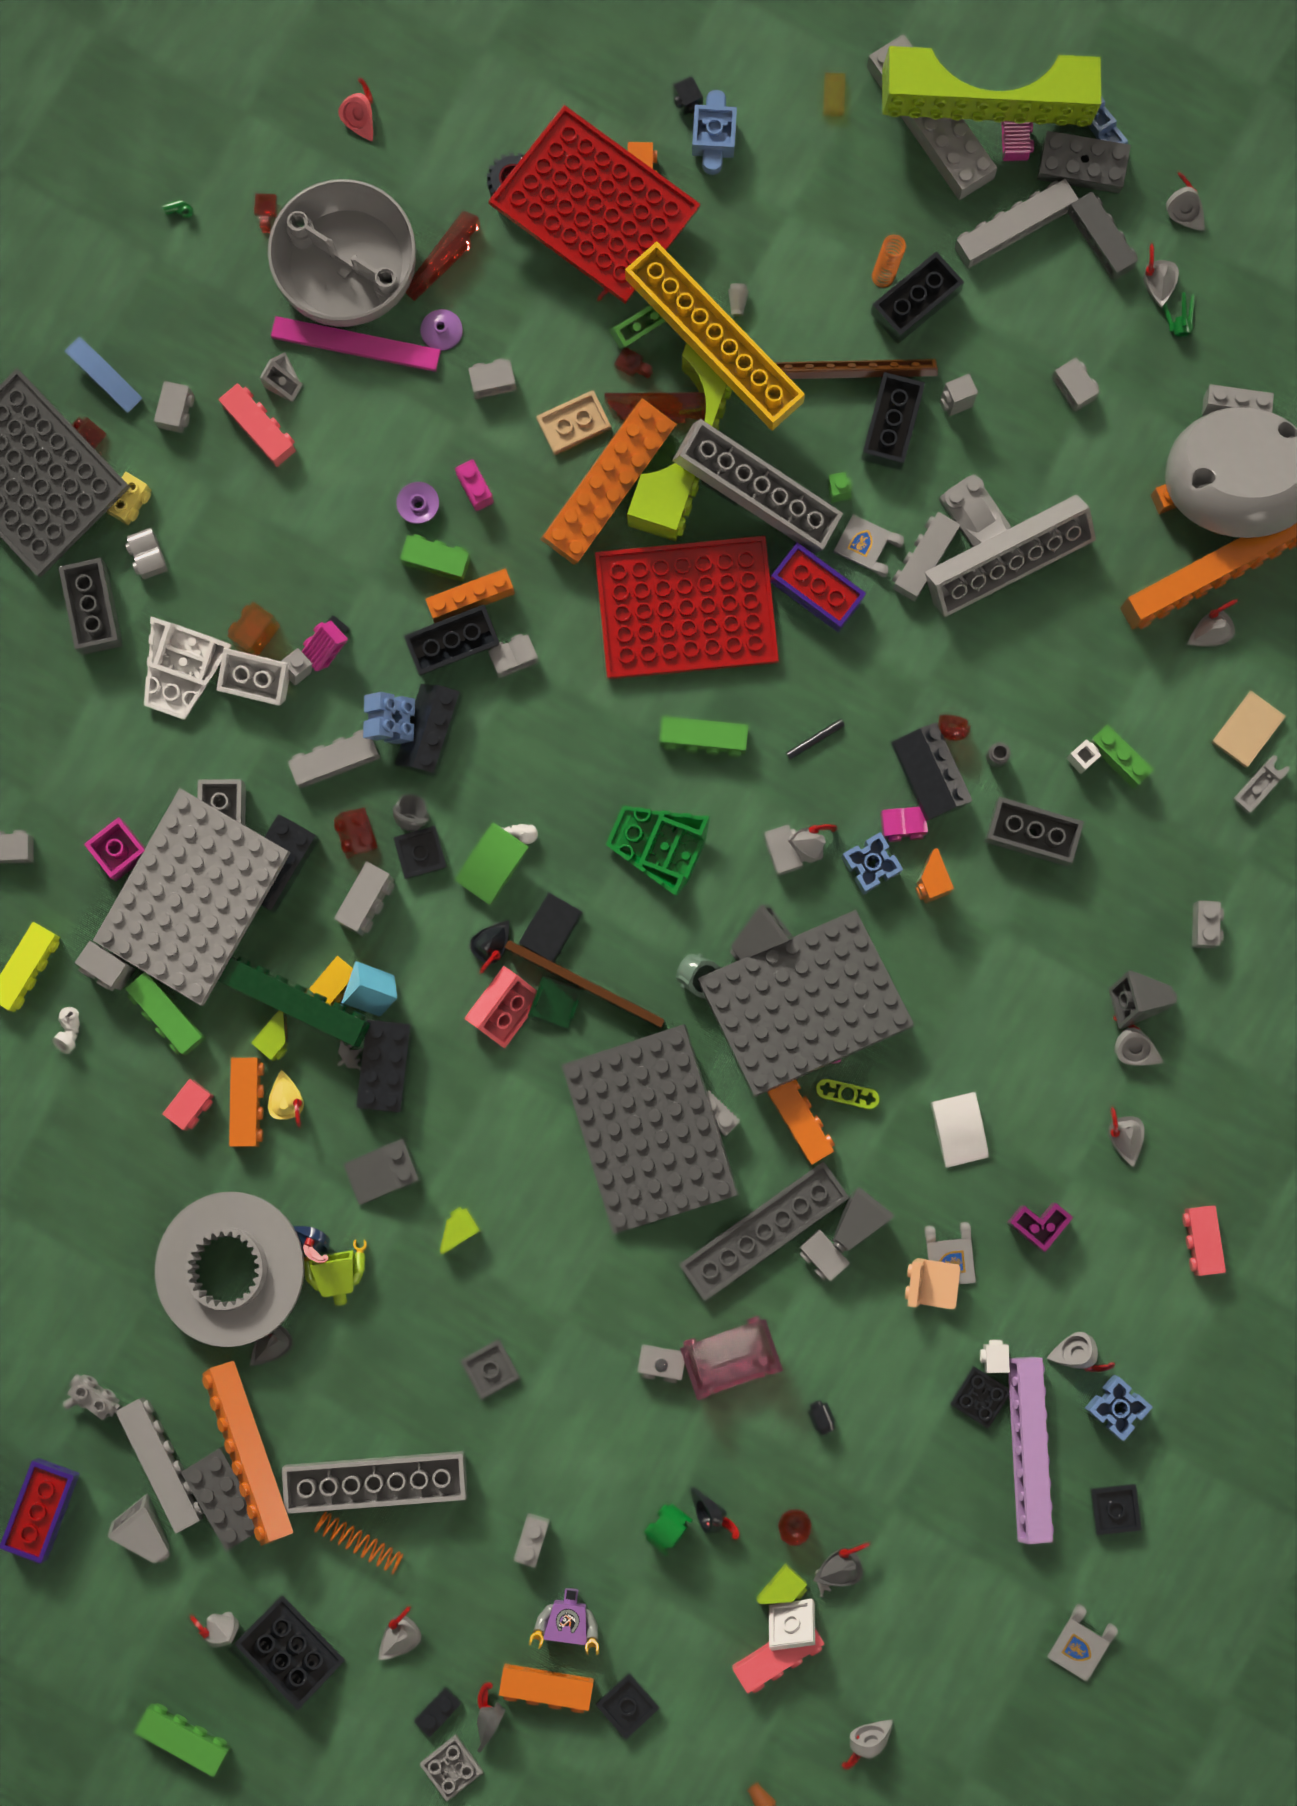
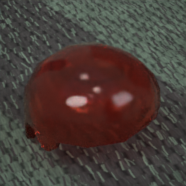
(953, 727)
(795, 1527)

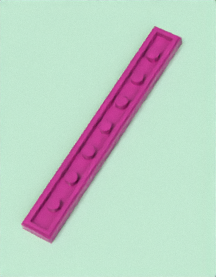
(355, 343)

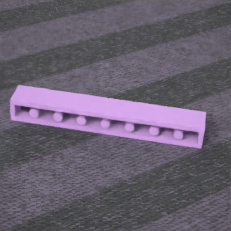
(1030, 1450)

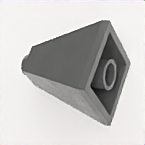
(760, 934)
(1139, 998)
(859, 1220)

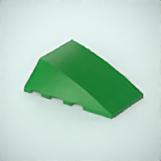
(660, 843)

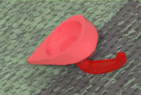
(357, 112)

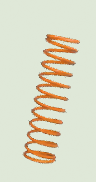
(893, 263)
(322, 1520)

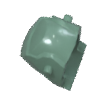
(691, 969)

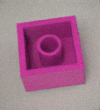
(116, 849)

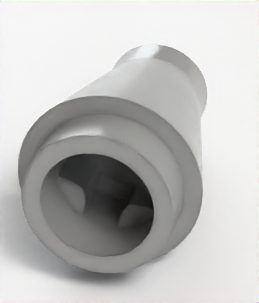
(738, 296)

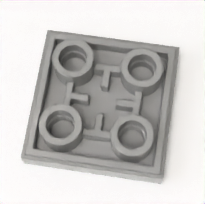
(451, 1767)

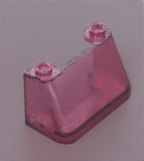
(730, 1357)

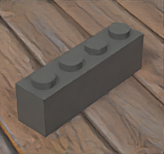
(1102, 235)

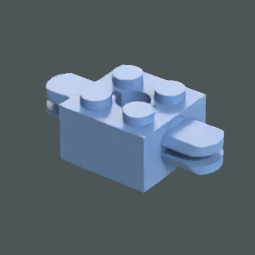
(714, 132)

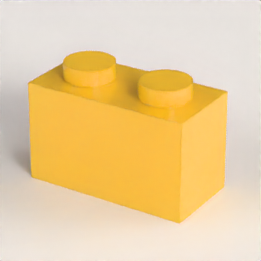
(333, 981)

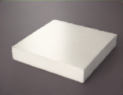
(792, 1624)

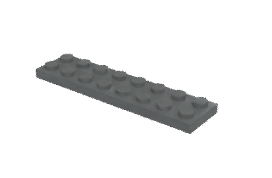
(764, 1231)

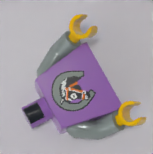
(567, 1623)

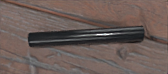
(815, 739)

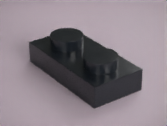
(437, 1711)

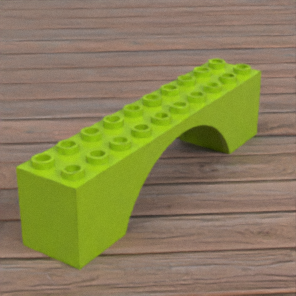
(922, 87)
(666, 495)

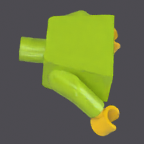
(337, 1274)

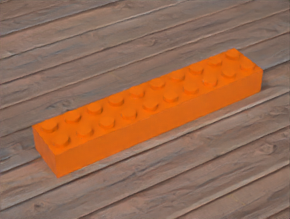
(1203, 575)

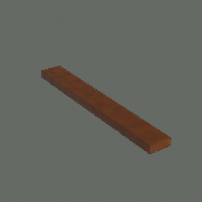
(859, 368)
(584, 984)

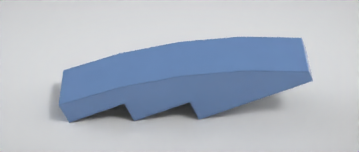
(1105, 126)
(103, 374)

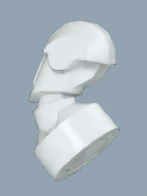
(524, 833)
(70, 1022)

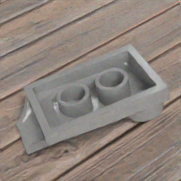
(974, 510)

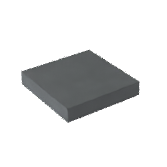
(490, 1369)

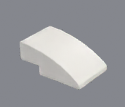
(960, 1129)

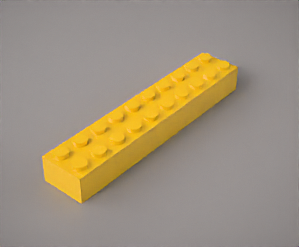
(714, 336)

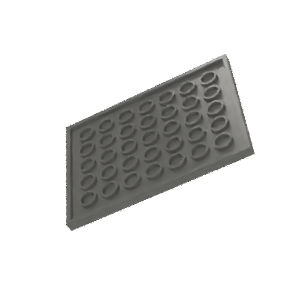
(48, 477)
(805, 1003)
(649, 1129)

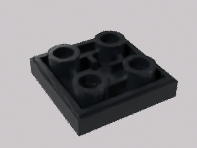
(980, 1397)

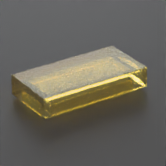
(834, 94)

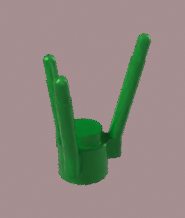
(1182, 324)

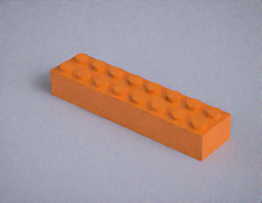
(608, 481)

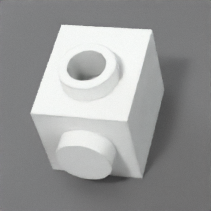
(1084, 756)
(995, 1357)

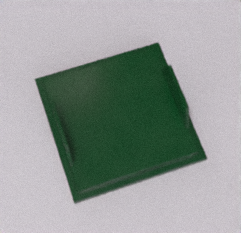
(555, 1003)

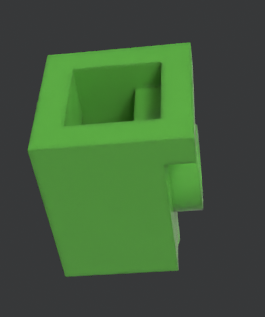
(839, 487)

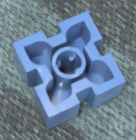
(388, 718)
(874, 849)
(1132, 1407)

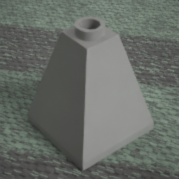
(141, 1531)

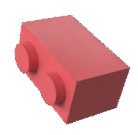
(188, 1105)

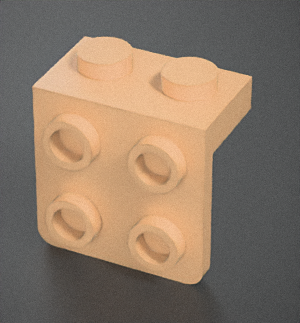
(932, 1283)

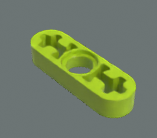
(862, 1103)

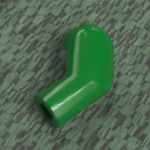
(179, 207)

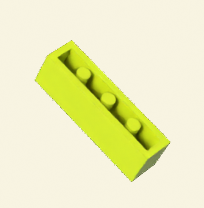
(25, 965)

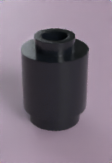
(821, 1417)

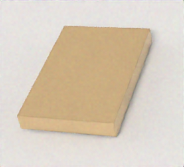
(573, 422)
(1248, 729)

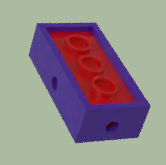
(817, 587)
(39, 1510)

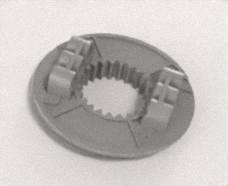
(278, 1260)

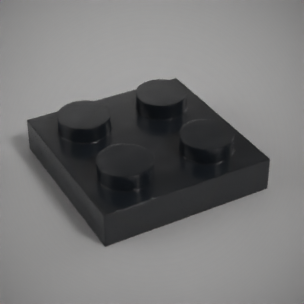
(420, 852)
(1115, 1509)
(627, 1705)

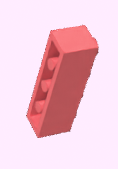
(257, 424)
(768, 1664)

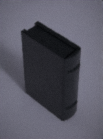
(551, 927)

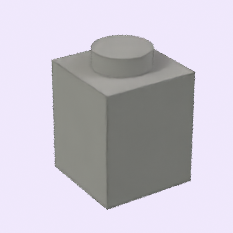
(298, 666)

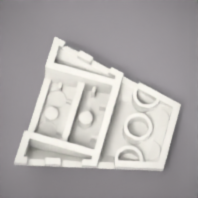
(179, 667)

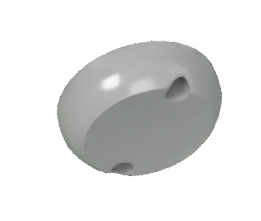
(341, 226)
(1236, 472)

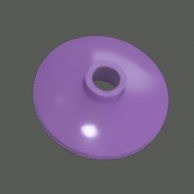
(445, 338)
(414, 493)

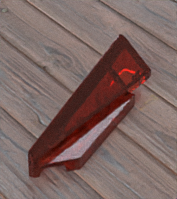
(445, 254)
(673, 405)

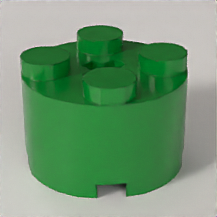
(667, 1529)

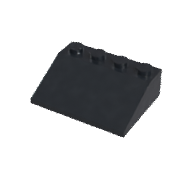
(287, 1654)

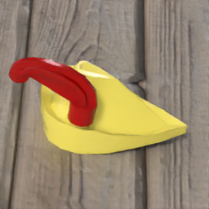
(285, 1099)

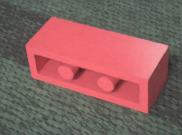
(1204, 1240)

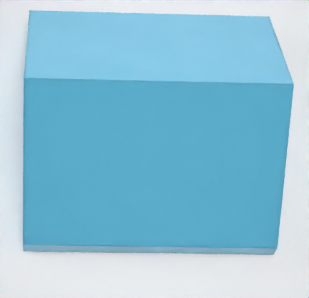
(370, 989)

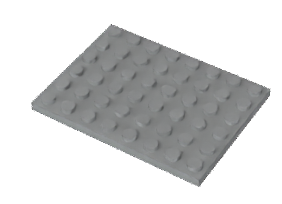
(191, 896)

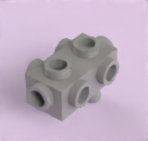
(92, 1396)

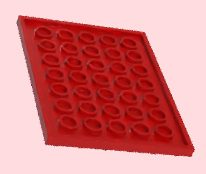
(592, 201)
(686, 607)

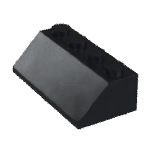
(451, 640)
(433, 722)
(931, 771)

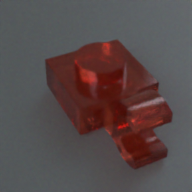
(265, 208)
(631, 362)

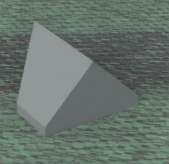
(281, 378)

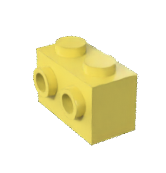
(128, 505)

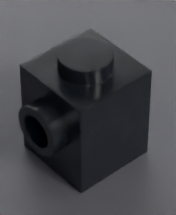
(687, 95)

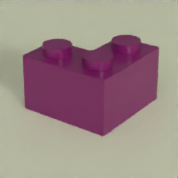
(1041, 1230)

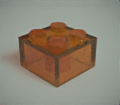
(253, 629)

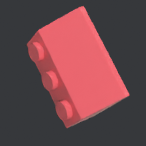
(502, 1007)

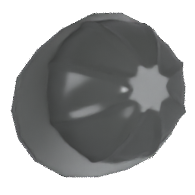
(410, 812)

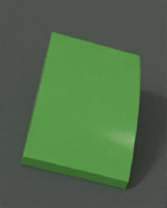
(491, 863)

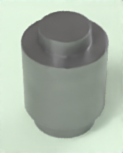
(998, 754)

